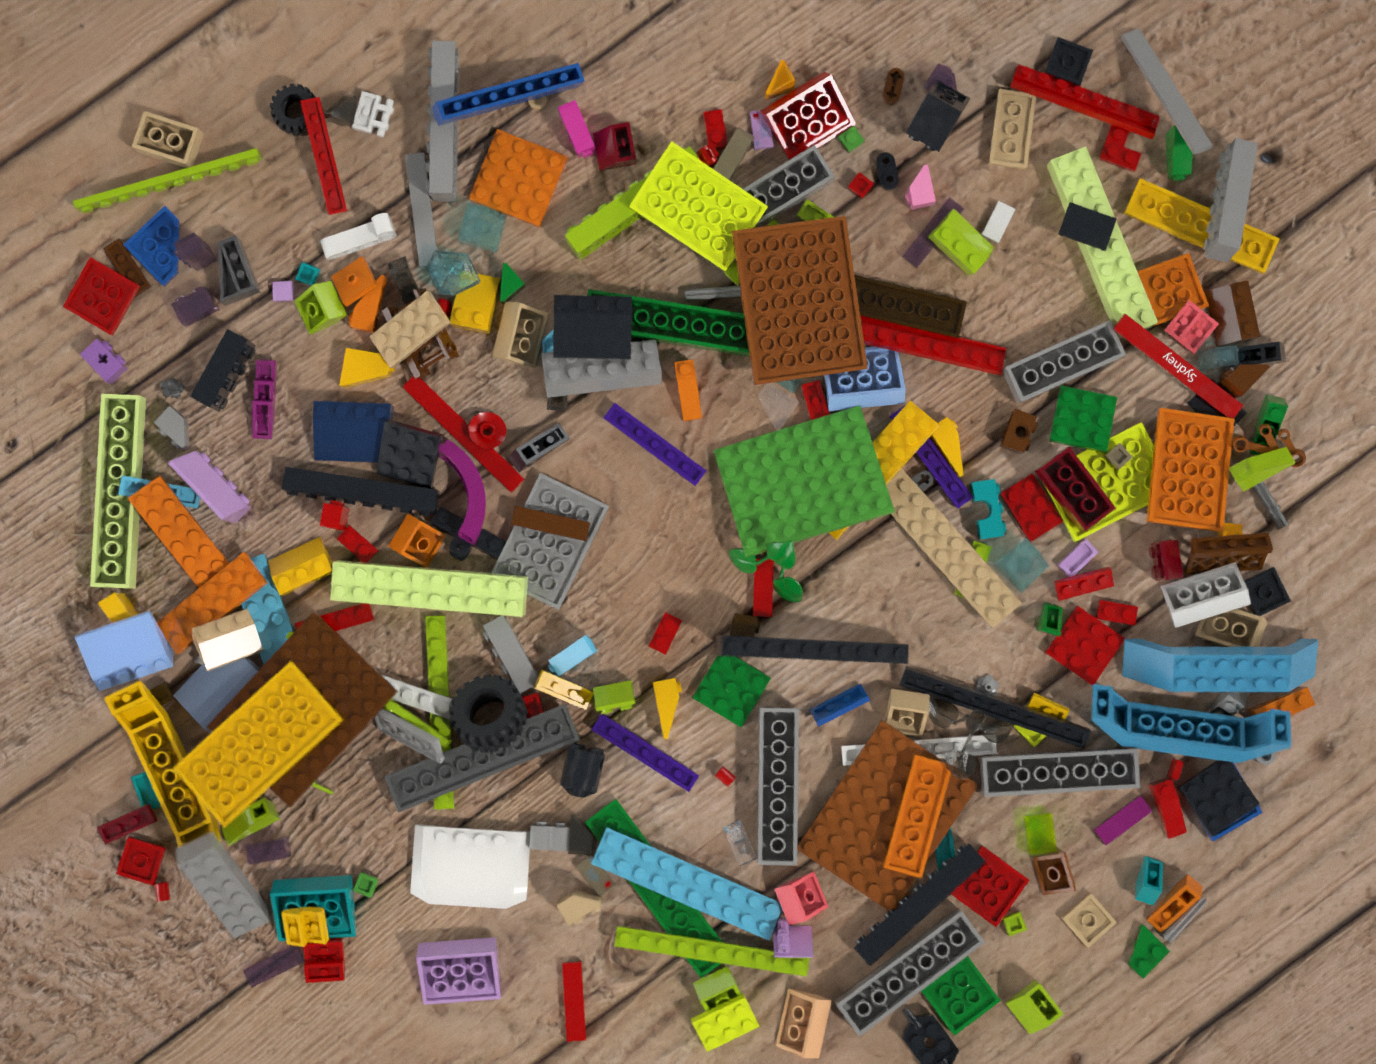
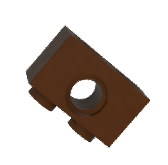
(1018, 420)

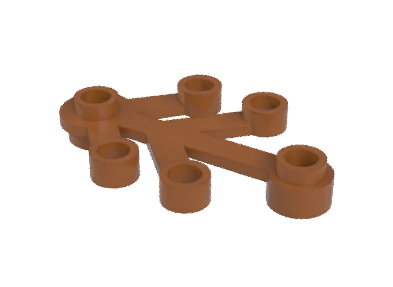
(1272, 444)

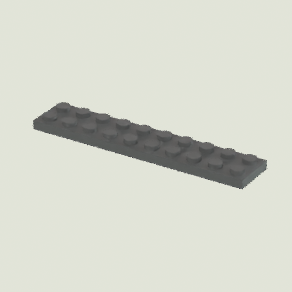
(465, 766)

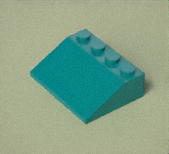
(328, 892)

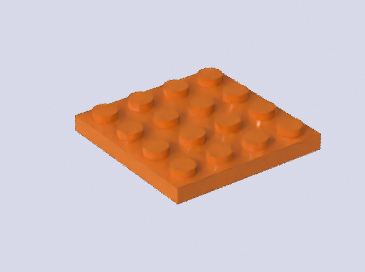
(518, 178)

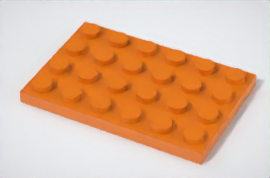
(1190, 470)

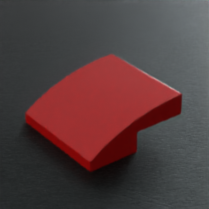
(324, 961)

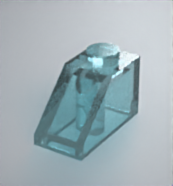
(1218, 358)

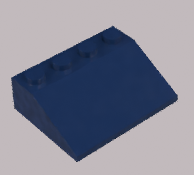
(349, 430)

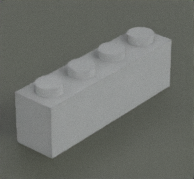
(511, 653)

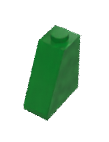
(1177, 156)

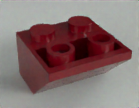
(614, 146)
(1166, 560)

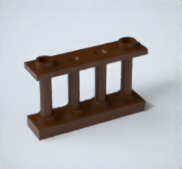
(415, 361)

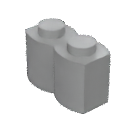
(549, 836)

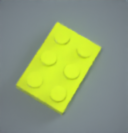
(725, 1022)

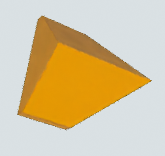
(781, 83)

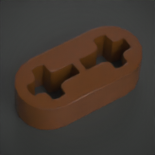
(897, 88)

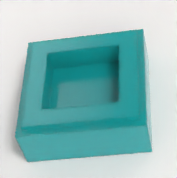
(307, 274)

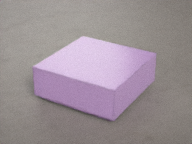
(282, 291)

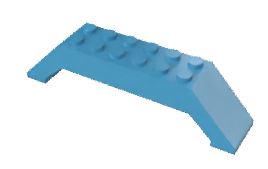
(1220, 667)
(1188, 730)

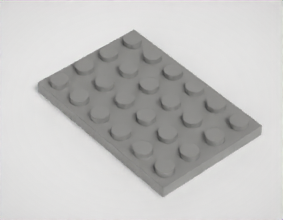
(545, 557)

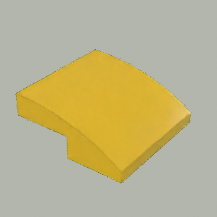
(305, 926)

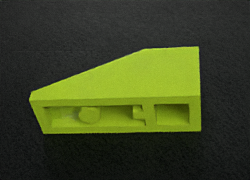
(1261, 467)

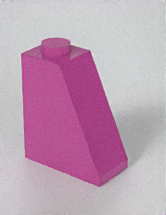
(576, 129)

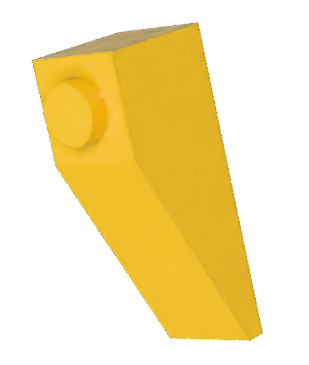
(947, 441)
(667, 697)

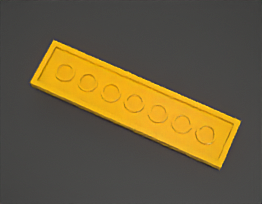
(1190, 220)
(900, 442)

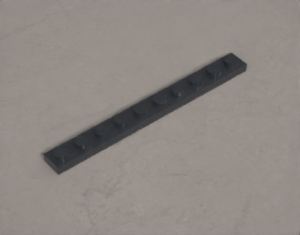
(995, 707)

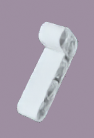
(359, 238)

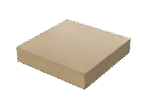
(1088, 920)

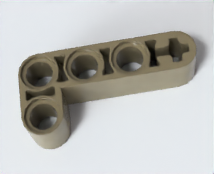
(734, 153)

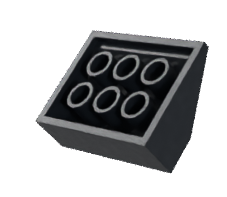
(592, 327)

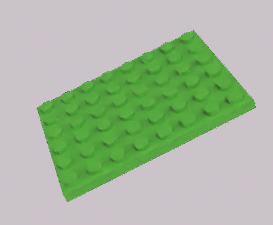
(804, 481)

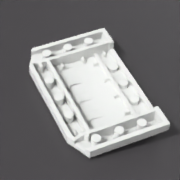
(470, 866)

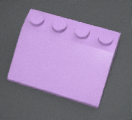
(211, 486)
(459, 970)

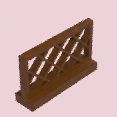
(1232, 546)

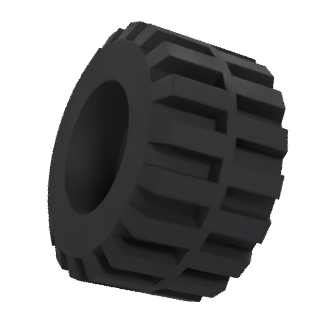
(283, 101)

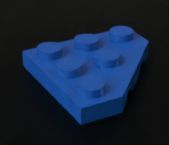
(155, 245)

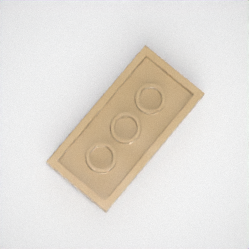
(1012, 129)
(410, 329)

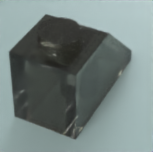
(580, 837)

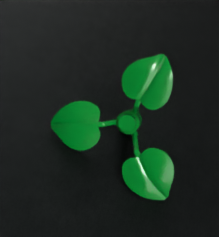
(784, 555)

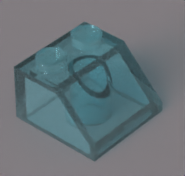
(481, 228)
(452, 272)
(1022, 564)

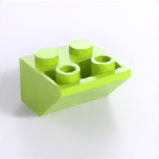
(614, 696)
(1034, 1007)

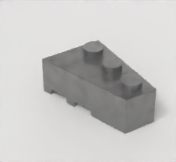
(236, 273)

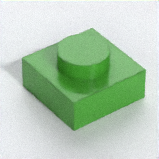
(851, 139)
(366, 884)

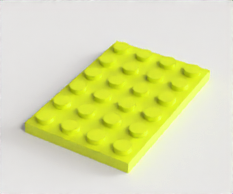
(696, 205)
(1125, 487)

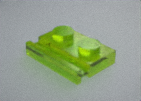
(1040, 833)

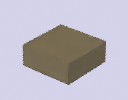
(1118, 456)

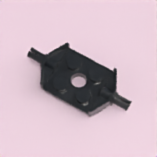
(925, 1026)

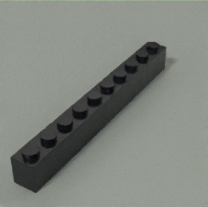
(811, 649)

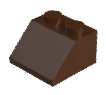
(1240, 379)

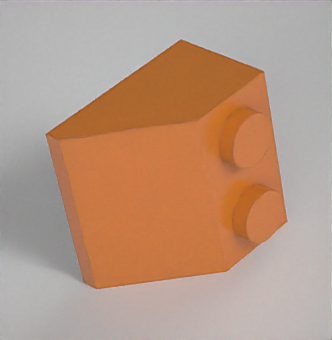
(417, 540)

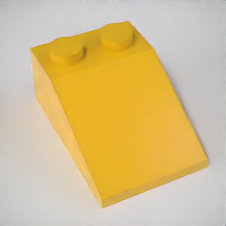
(475, 306)

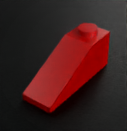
(1168, 807)

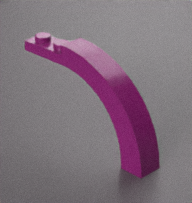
(474, 489)

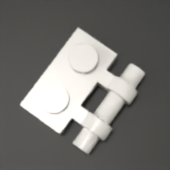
(367, 111)

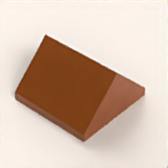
(1054, 873)

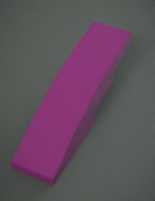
(264, 399)

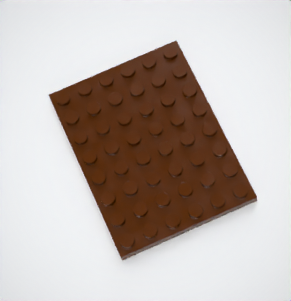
(342, 679)

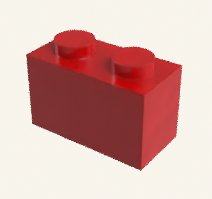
(334, 515)

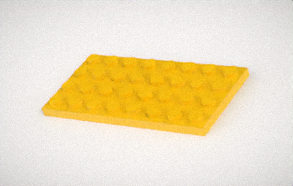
(258, 744)

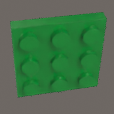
(1083, 419)
(731, 688)
(961, 995)

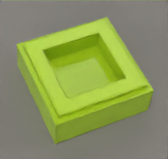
(1014, 923)

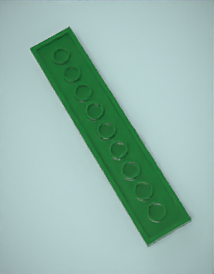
(672, 915)

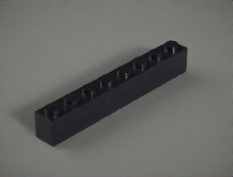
(360, 490)
(920, 904)

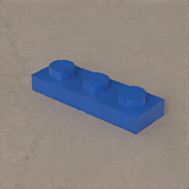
(839, 705)

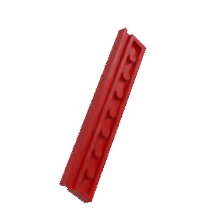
(1085, 101)
(933, 346)

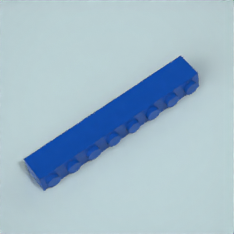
(507, 94)

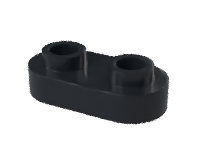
(887, 170)

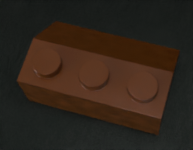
(1235, 313)

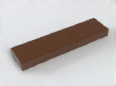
(550, 523)

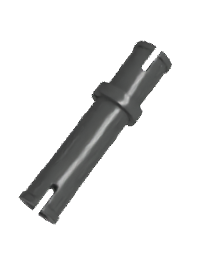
(1270, 505)

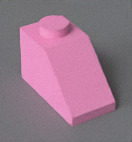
(921, 191)

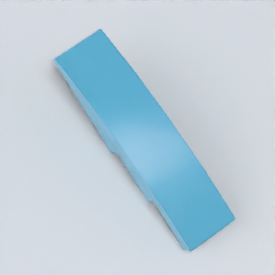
(187, 495)

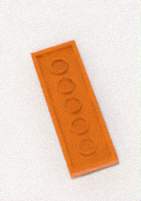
(178, 530)
(212, 601)
(917, 816)

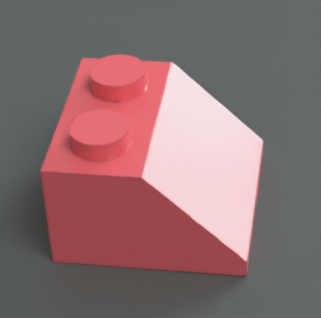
(801, 898)

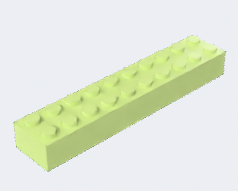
(1110, 269)
(114, 515)
(429, 588)

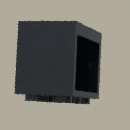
(937, 116)

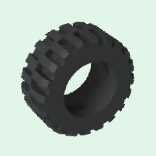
(476, 695)

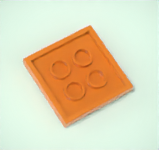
(1172, 286)

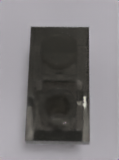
(403, 279)

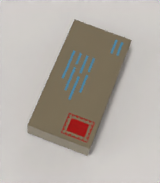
(595, 876)

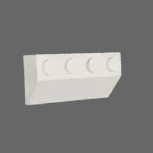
(1205, 594)

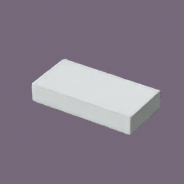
(998, 222)

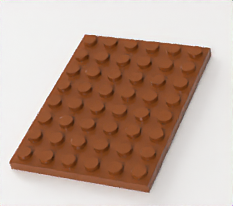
(799, 300)
(860, 816)

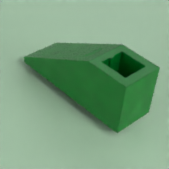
(1271, 413)

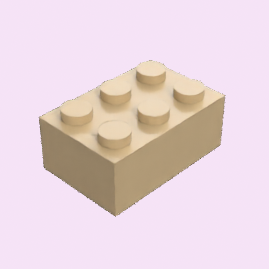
(167, 140)

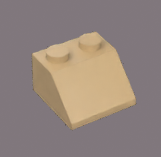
(907, 712)

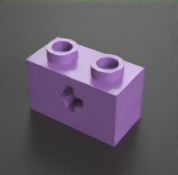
(95, 355)

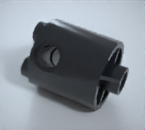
(582, 770)

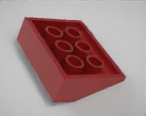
(808, 115)

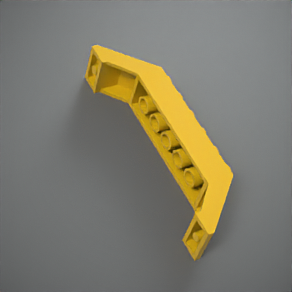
(159, 753)

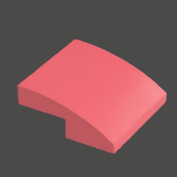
(1191, 327)

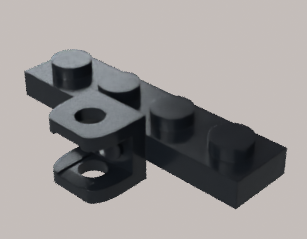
(452, 523)

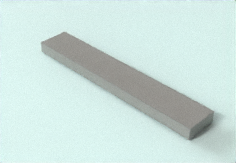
(421, 207)

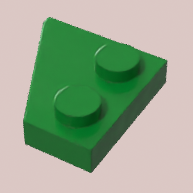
(1147, 952)

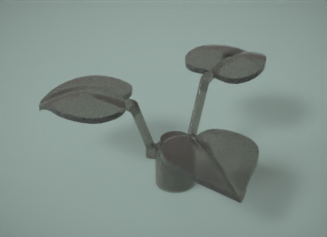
(994, 730)

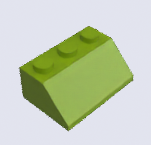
(961, 242)

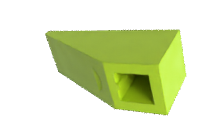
(251, 820)

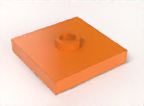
(354, 281)

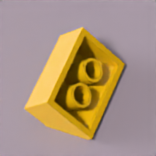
(300, 566)

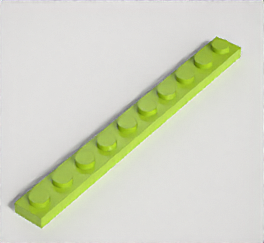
(174, 179)
(439, 684)
(393, 707)
(709, 951)

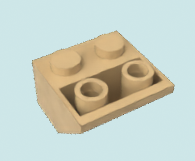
(577, 905)

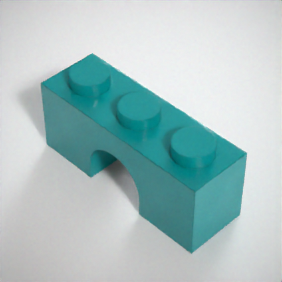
(987, 492)

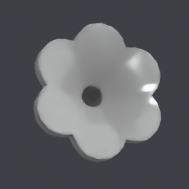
(988, 680)

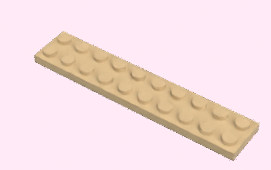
(950, 551)

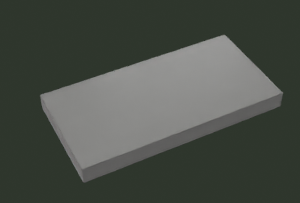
(409, 735)

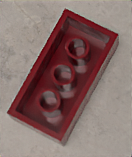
(1075, 489)

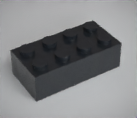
(223, 371)

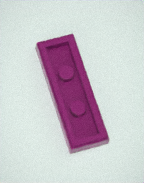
(1122, 820)

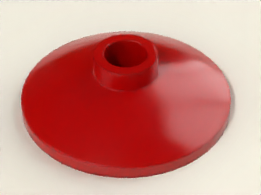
(490, 422)

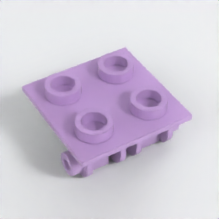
(792, 940)

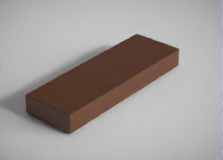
(126, 264)

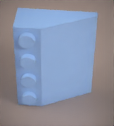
(876, 386)
(125, 650)

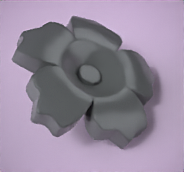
(172, 388)

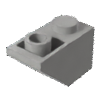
(175, 426)
(1229, 703)

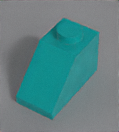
(1149, 881)

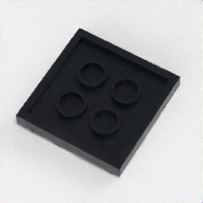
(409, 453)
(1218, 796)

